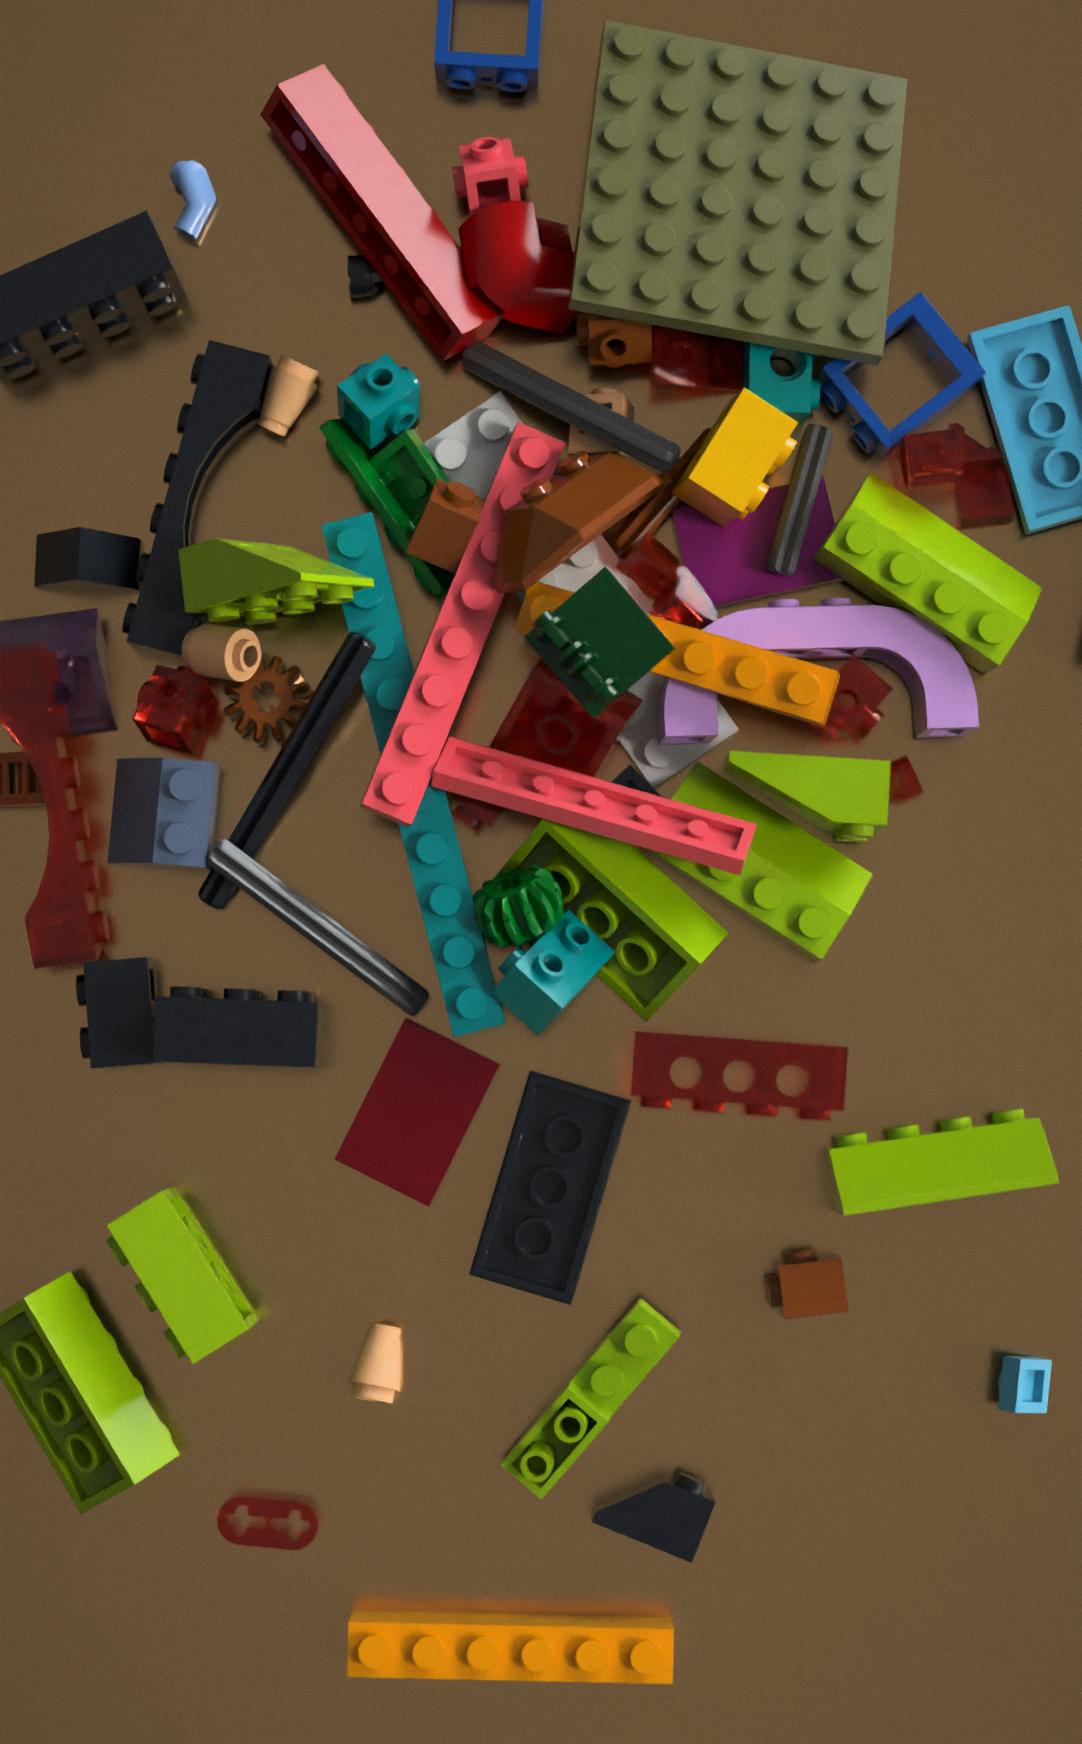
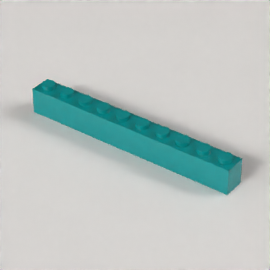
(432, 838)

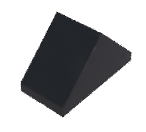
(87, 560)

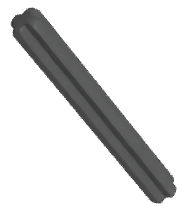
(571, 407)
(317, 927)

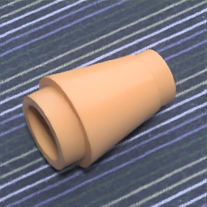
(286, 394)
(378, 1365)

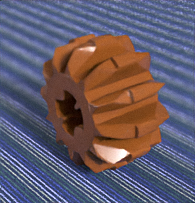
(253, 712)

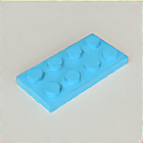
(1036, 411)

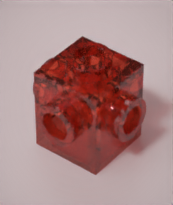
(865, 691)
(175, 708)

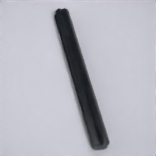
(293, 759)

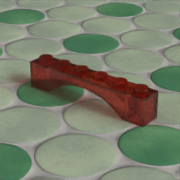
(63, 916)

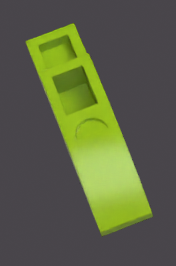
(590, 1398)

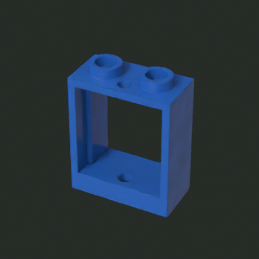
(466, 69)
(944, 350)

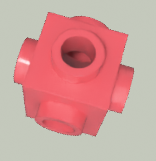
(489, 173)

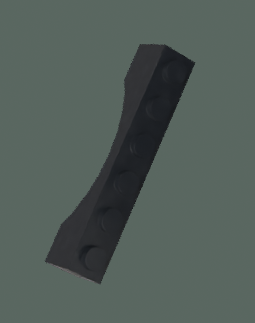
(224, 403)

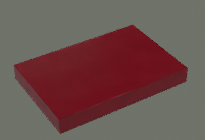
(417, 1112)

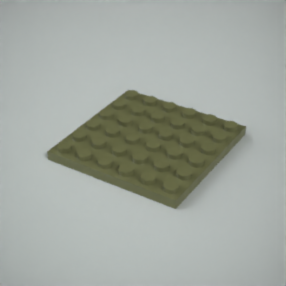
(739, 194)

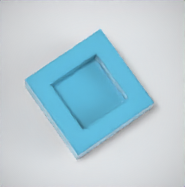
(1024, 1384)

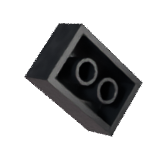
(239, 1028)

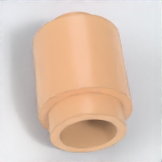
(222, 652)

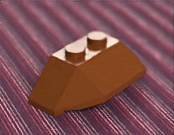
(568, 513)

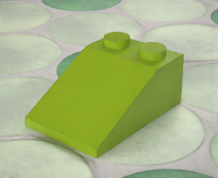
(825, 791)

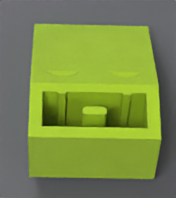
(260, 580)

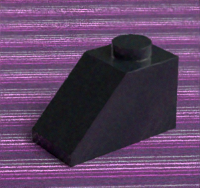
(660, 1514)

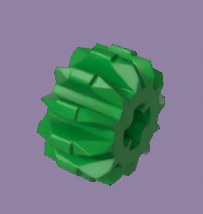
(518, 906)

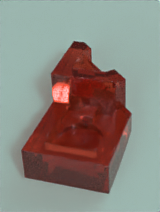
(985, 488)

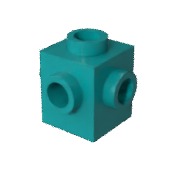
(379, 400)

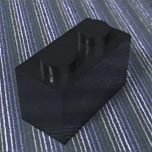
(119, 1012)

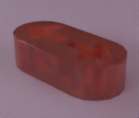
(266, 1534)

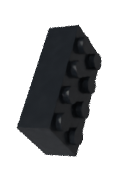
(84, 293)

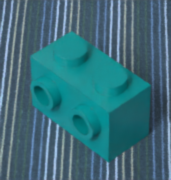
(551, 971)

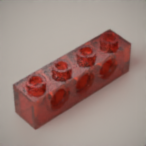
(821, 1065)

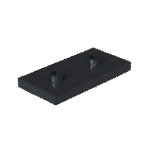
(550, 1187)

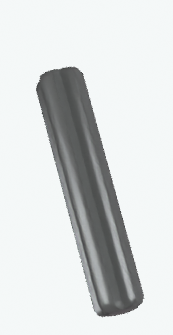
(799, 500)

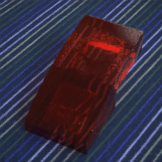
(676, 589)

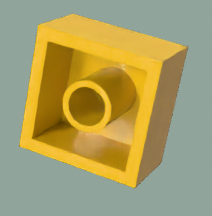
(735, 457)

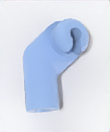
(198, 195)

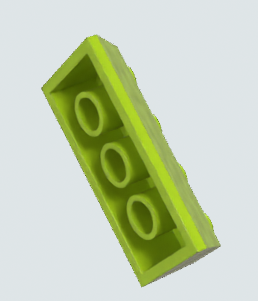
(930, 570)
(789, 878)
(629, 905)
(938, 1164)
(79, 1394)

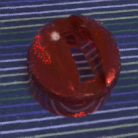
(903, 780)

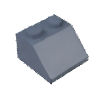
(164, 813)

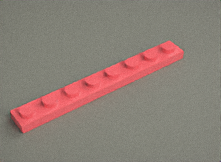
(455, 638)

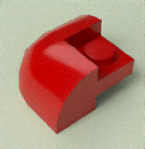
(520, 264)

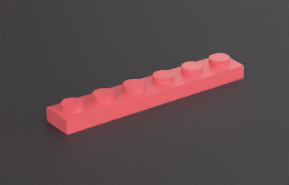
(594, 805)

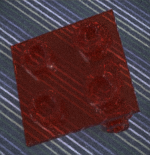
(695, 360)

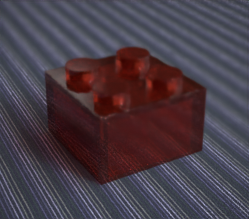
(556, 729)

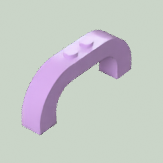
(921, 655)

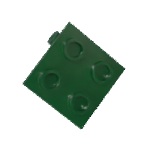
(599, 642)

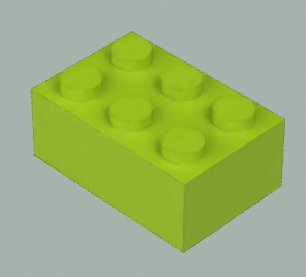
(180, 1275)

